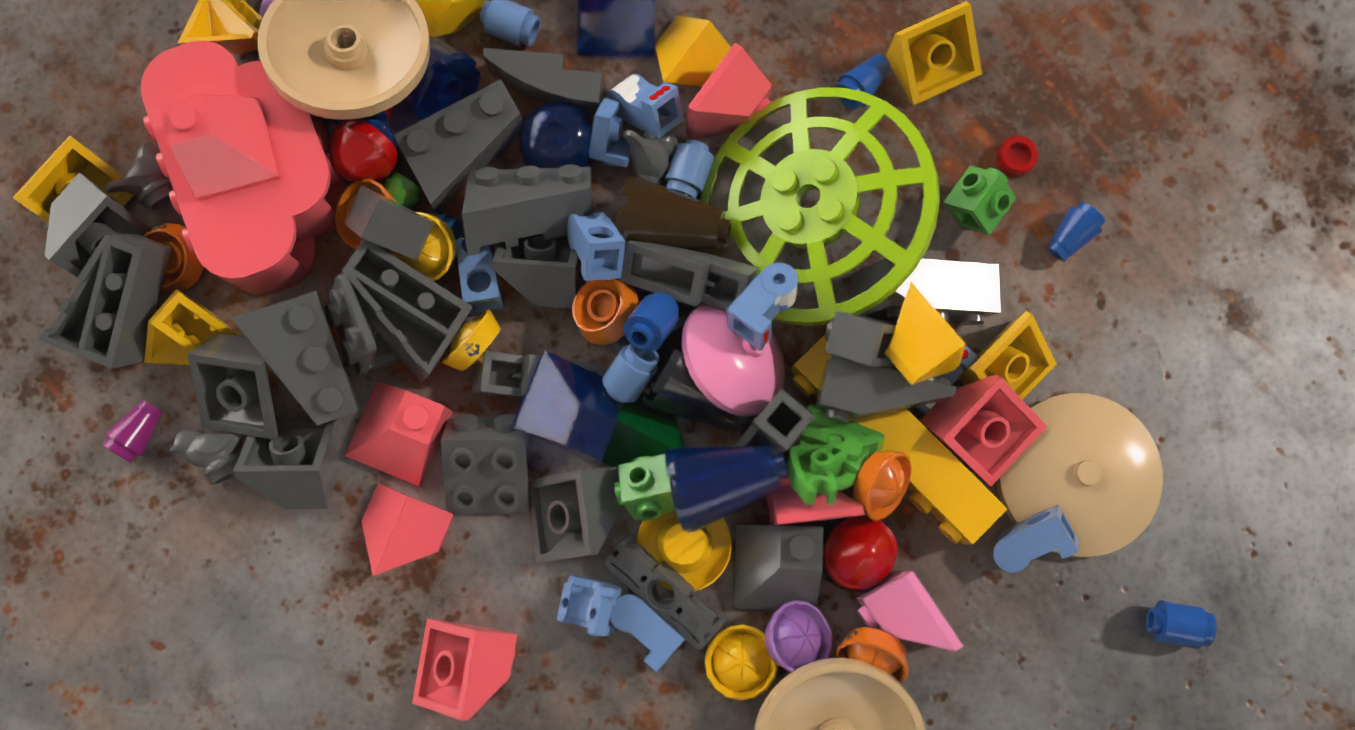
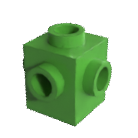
(980, 199)
(645, 488)

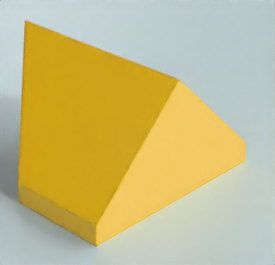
(224, 22)
(690, 51)
(179, 329)
(923, 341)

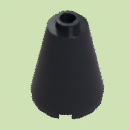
(677, 394)

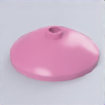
(727, 366)

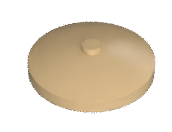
(344, 54)
(1092, 465)
(839, 697)

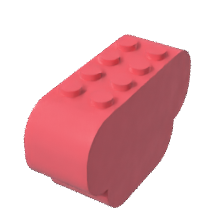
(262, 233)

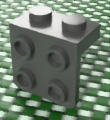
(361, 342)
(485, 465)

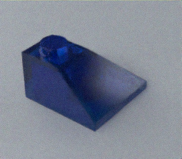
(616, 28)
(567, 408)

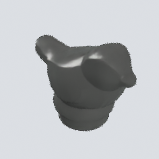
(651, 154)
(144, 179)
(210, 451)

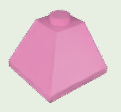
(906, 612)

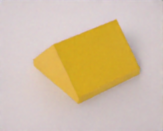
(936, 54)
(59, 171)
(1015, 355)

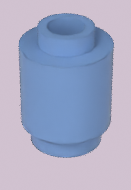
(510, 22)
(689, 168)
(630, 373)

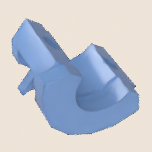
(588, 604)

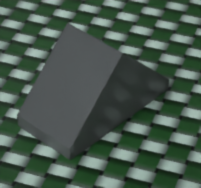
(388, 223)

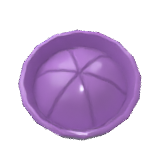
(798, 635)

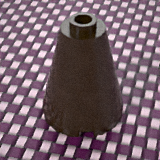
(670, 218)

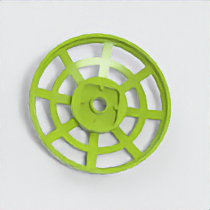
(838, 201)

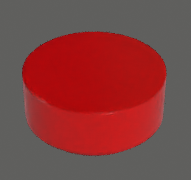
(1017, 156)

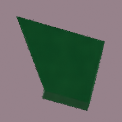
(641, 433)

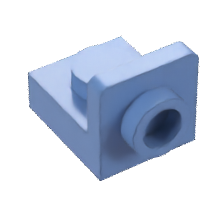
(605, 139)

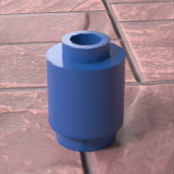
(651, 321)
(1181, 624)

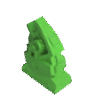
(829, 456)

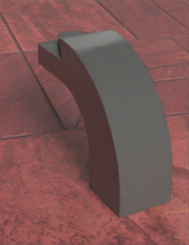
(777, 425)

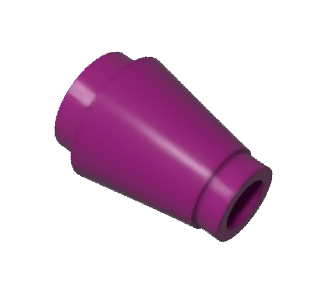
(133, 431)

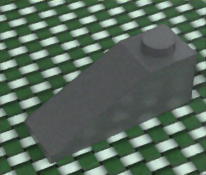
(860, 339)
(864, 390)

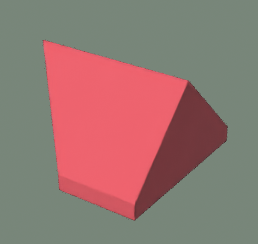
(401, 529)

